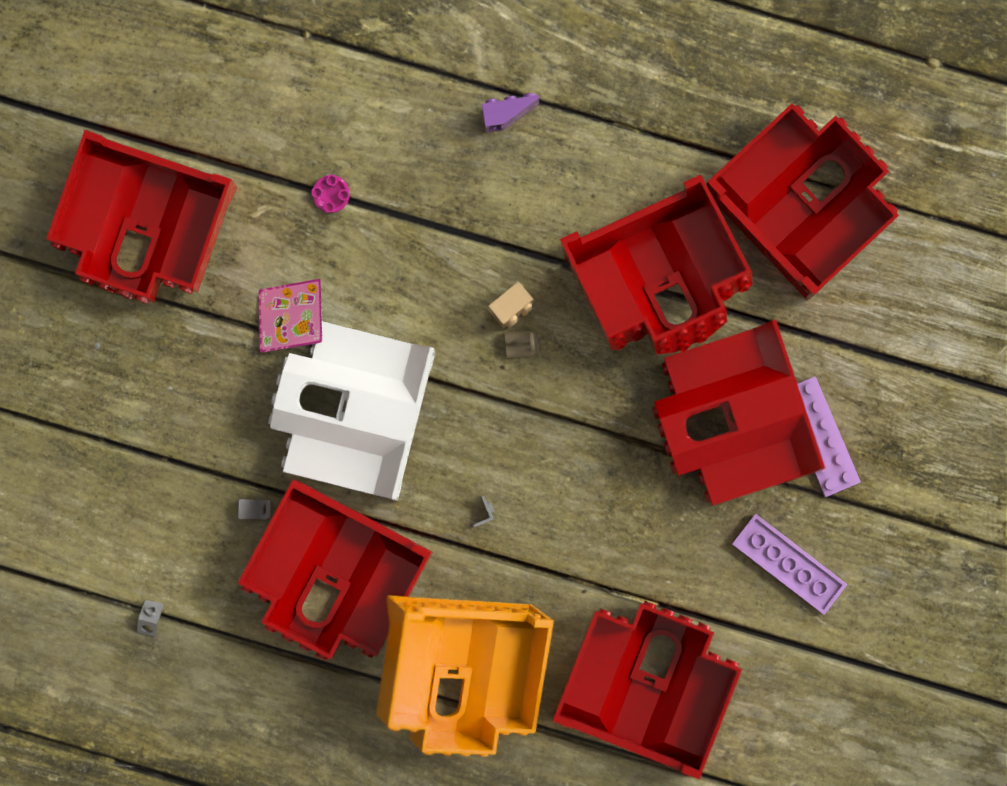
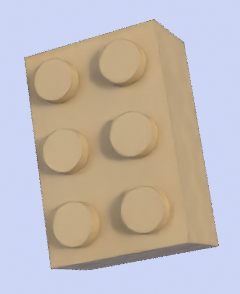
(511, 305)

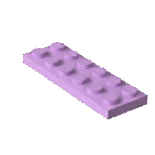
(839, 467)
(789, 564)

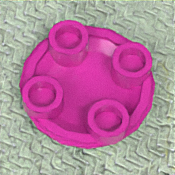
(331, 194)

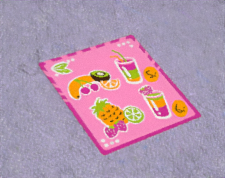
(290, 315)

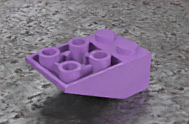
(502, 114)

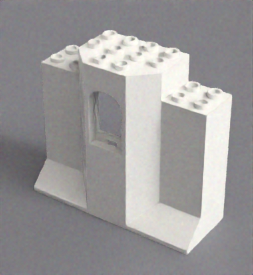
(373, 437)

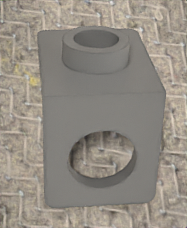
(253, 509)
(490, 509)
(149, 616)

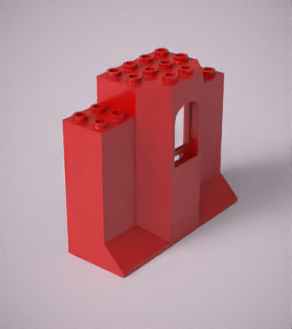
(123, 188)
(765, 199)
(651, 251)
(771, 427)
(322, 538)
(661, 720)

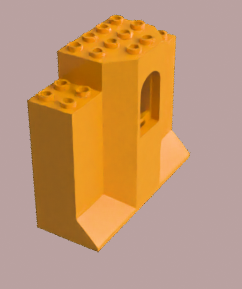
(497, 655)

